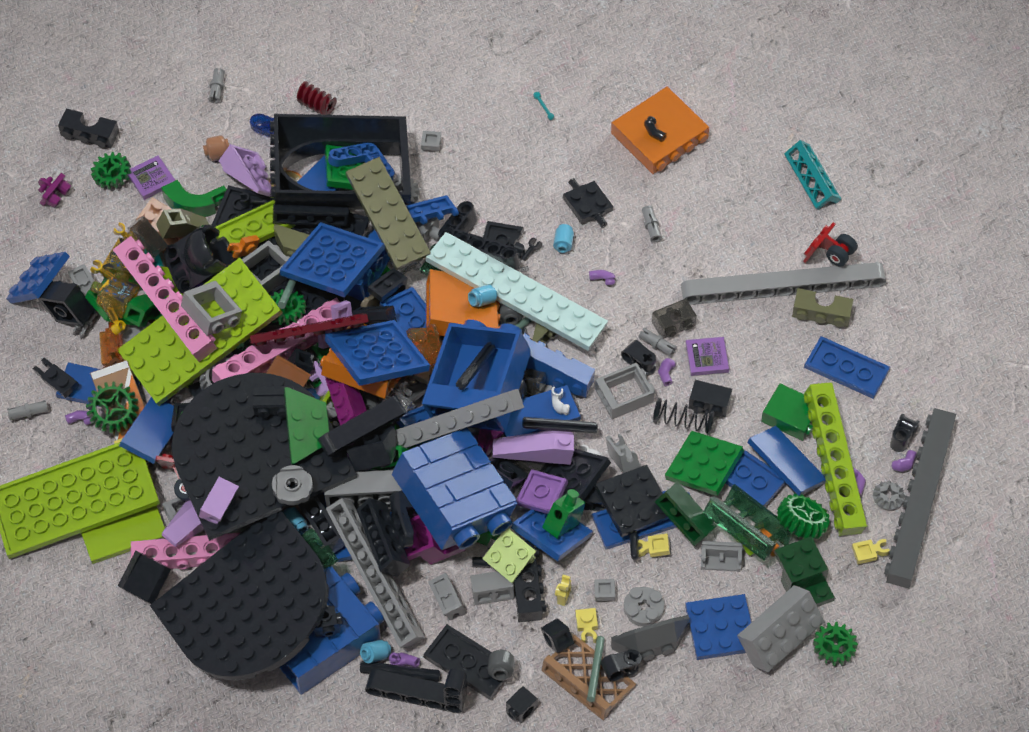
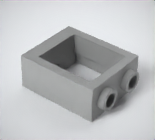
(258, 255)
(211, 291)
(633, 371)

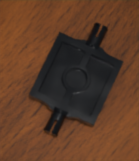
(588, 202)

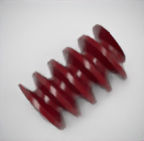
(315, 100)

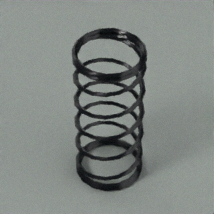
(708, 425)

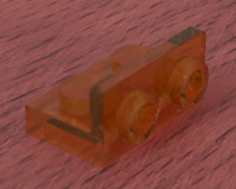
(426, 342)
(109, 345)

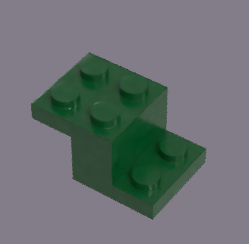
(805, 568)

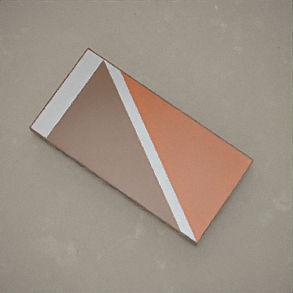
(119, 374)

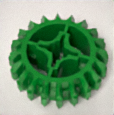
(118, 411)
(803, 516)

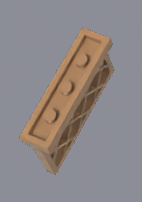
(574, 684)

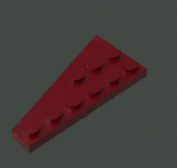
(317, 328)

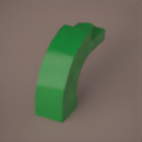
(202, 204)
(140, 310)

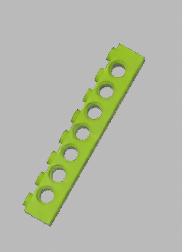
(825, 395)

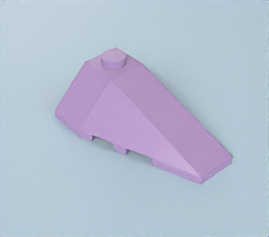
(247, 168)
(539, 446)
(183, 525)

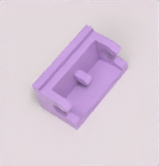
(218, 500)

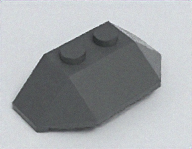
(653, 639)

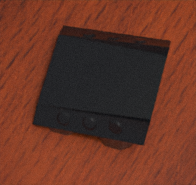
(144, 577)

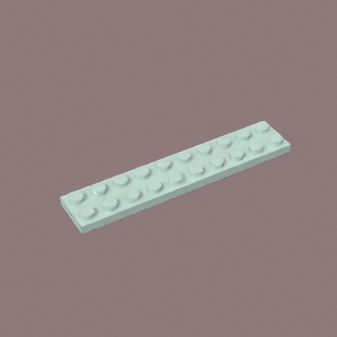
(517, 291)

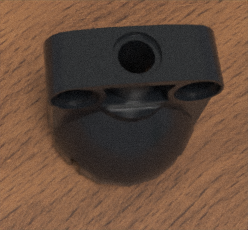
(197, 258)

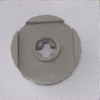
(296, 495)
(643, 595)

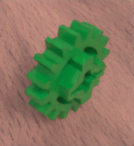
(112, 169)
(294, 308)
(825, 643)

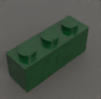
(685, 513)

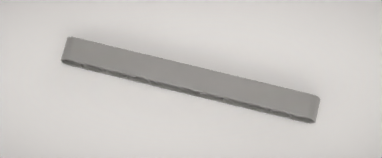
(783, 283)

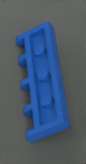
(432, 208)

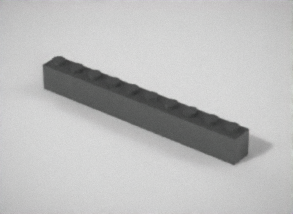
(921, 498)

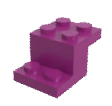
(426, 546)

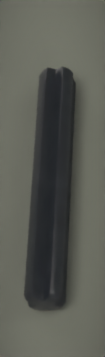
(475, 366)
(559, 425)
(422, 673)

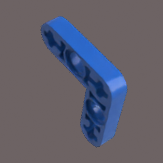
(365, 153)

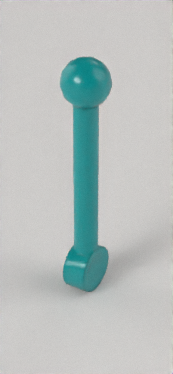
(537, 95)

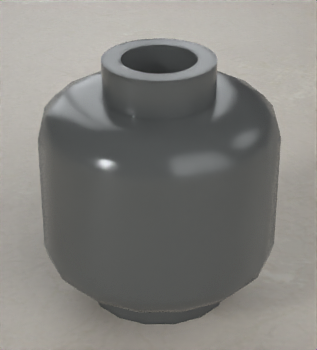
(508, 315)
(500, 664)

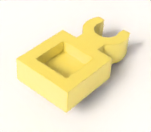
(656, 545)
(867, 551)
(563, 590)
(587, 622)

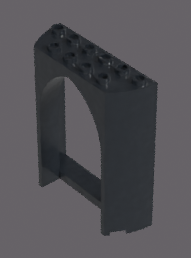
(308, 134)

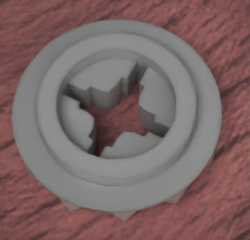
(881, 498)

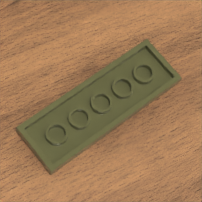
(387, 213)

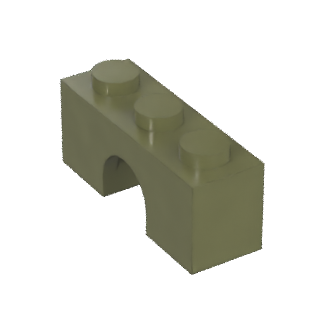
(808, 309)

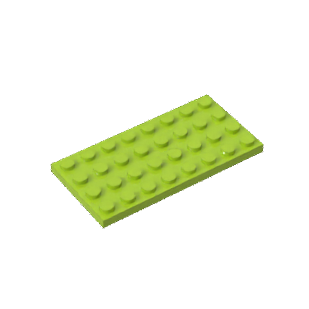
(166, 363)
(73, 498)

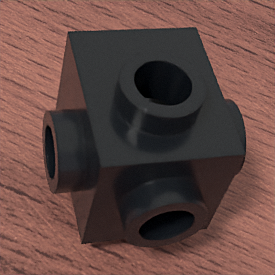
(330, 623)

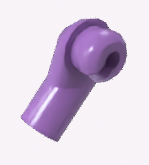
(602, 274)
(666, 365)
(78, 415)
(906, 463)
(860, 480)
(404, 659)

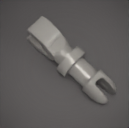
(89, 322)

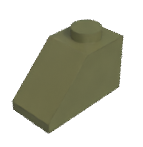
(288, 239)

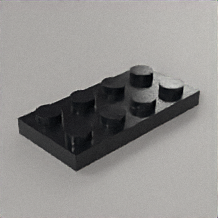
(457, 651)

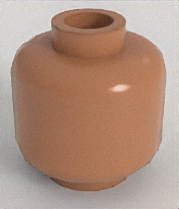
(215, 147)

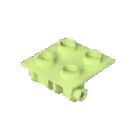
(509, 555)

